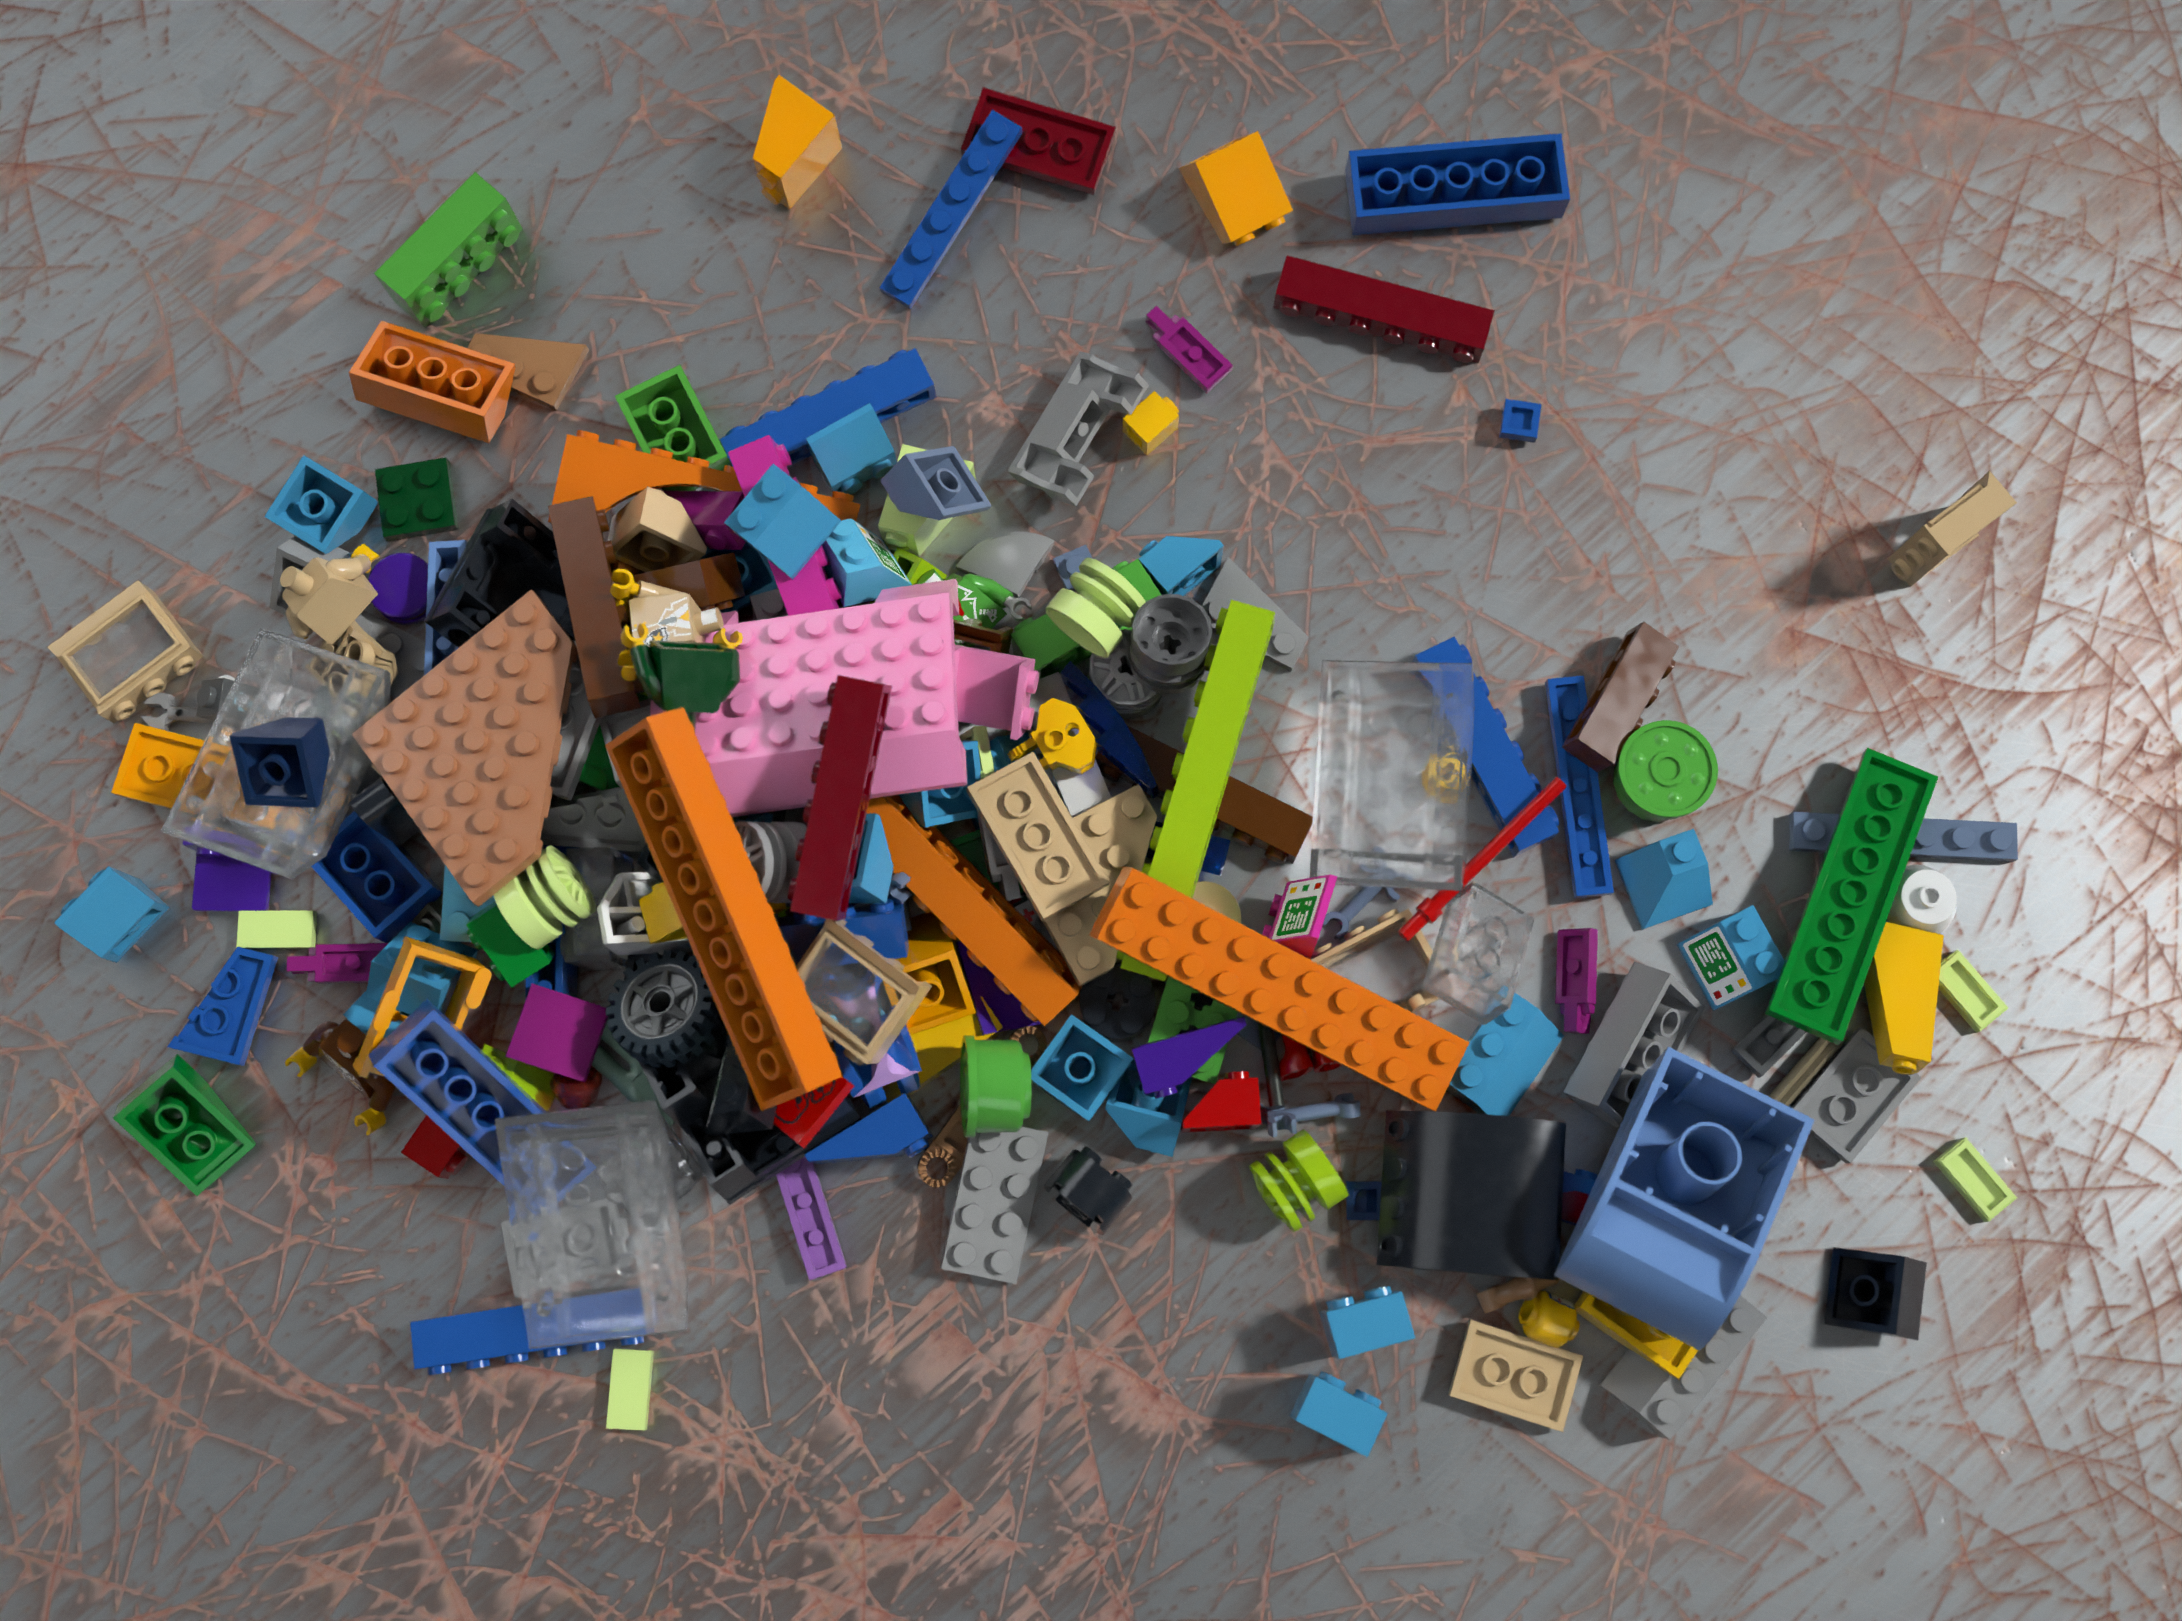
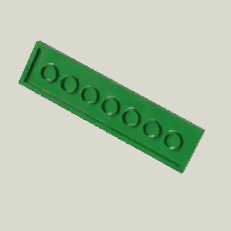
(1852, 896)

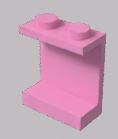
(995, 689)

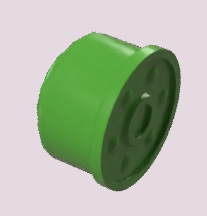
(1665, 771)
(993, 1086)

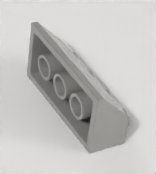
(1639, 1025)
(1667, 1402)

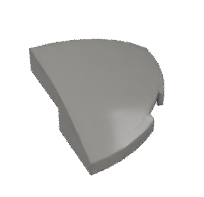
(1008, 559)

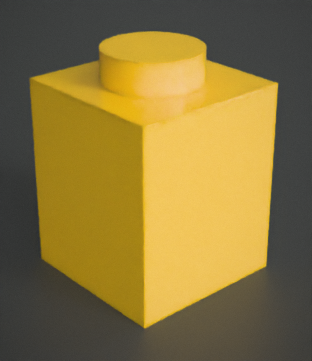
(1151, 422)

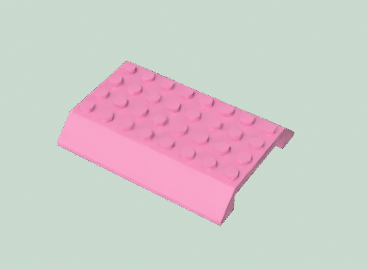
(771, 722)

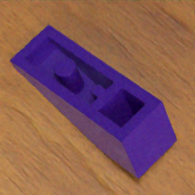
(1176, 1058)

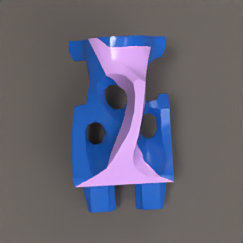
(897, 1065)

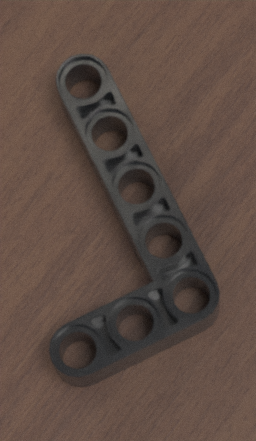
(382, 809)

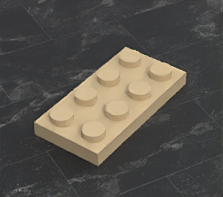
(1037, 836)

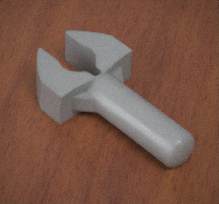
(173, 712)

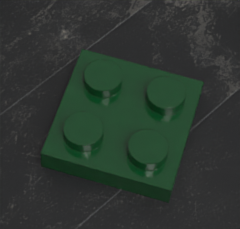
(416, 499)

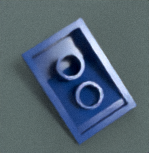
(885, 1133)

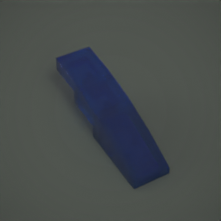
(1116, 739)

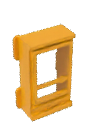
(466, 995)

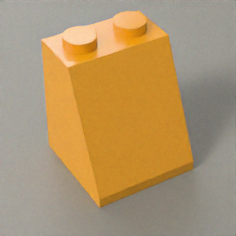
(793, 143)
(1238, 189)
(935, 961)

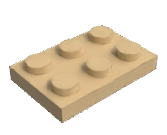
(1515, 1375)

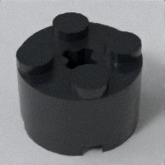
(1130, 1019)
(1089, 1189)

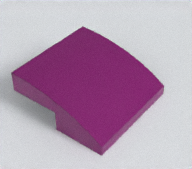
(558, 1033)

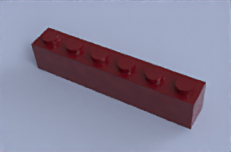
(1383, 309)
(840, 797)

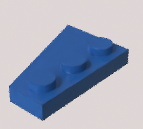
(231, 1010)

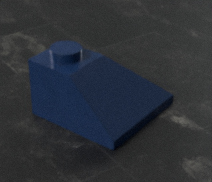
(282, 762)

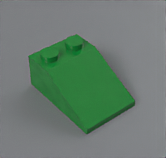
(184, 1125)

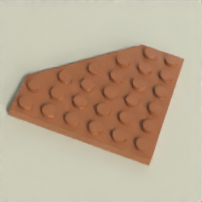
(479, 745)

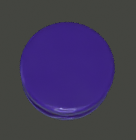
(401, 588)

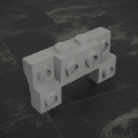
(1069, 424)

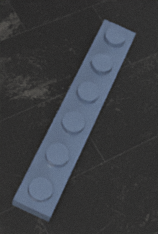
(1934, 840)

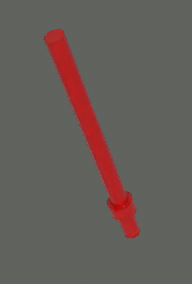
(1430, 909)

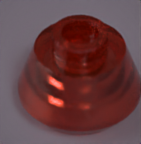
(575, 1093)

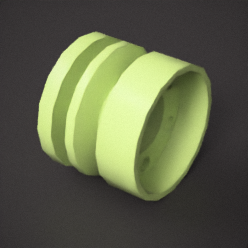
(1100, 601)
(545, 898)

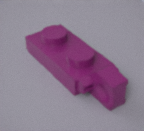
(1188, 349)
(336, 962)
(1576, 977)

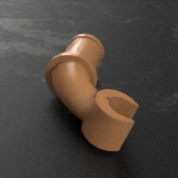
(1513, 1290)

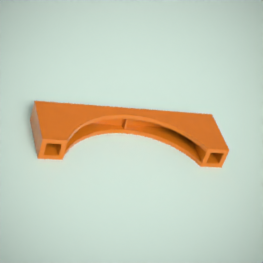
(621, 472)

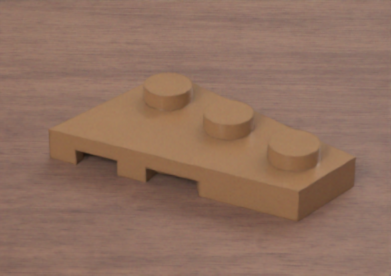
(542, 366)

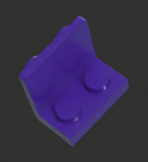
(228, 884)

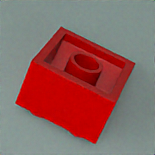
(1227, 1107)

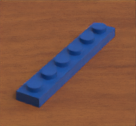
(951, 209)
(1582, 797)

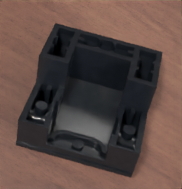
(498, 567)
(734, 1160)
(1472, 1193)

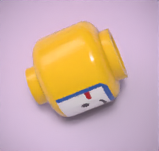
(1549, 1319)

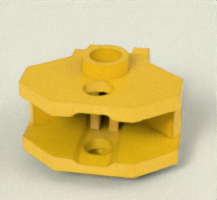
(1052, 739)

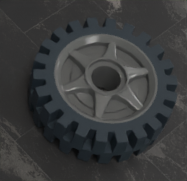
(639, 1013)

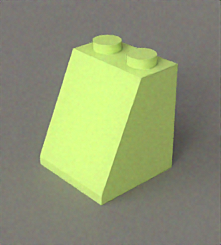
(908, 530)

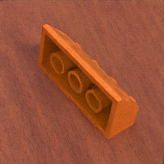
(433, 381)

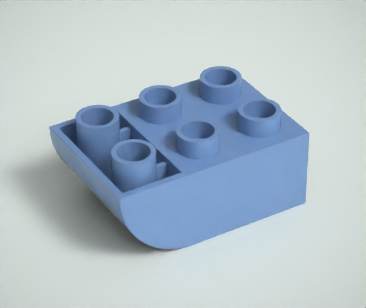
(1685, 1198)

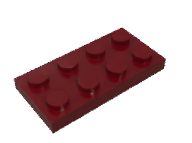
(1052, 144)

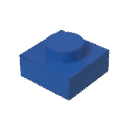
(1520, 420)

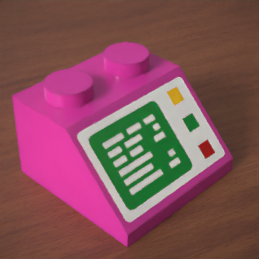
(1300, 913)

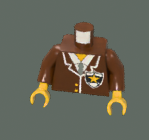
(338, 1048)

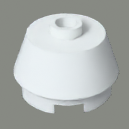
(1924, 900)

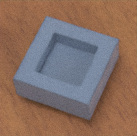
(1069, 563)

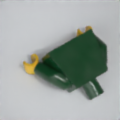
(686, 672)

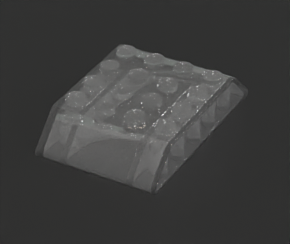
(275, 683)
(1393, 774)
(594, 1223)

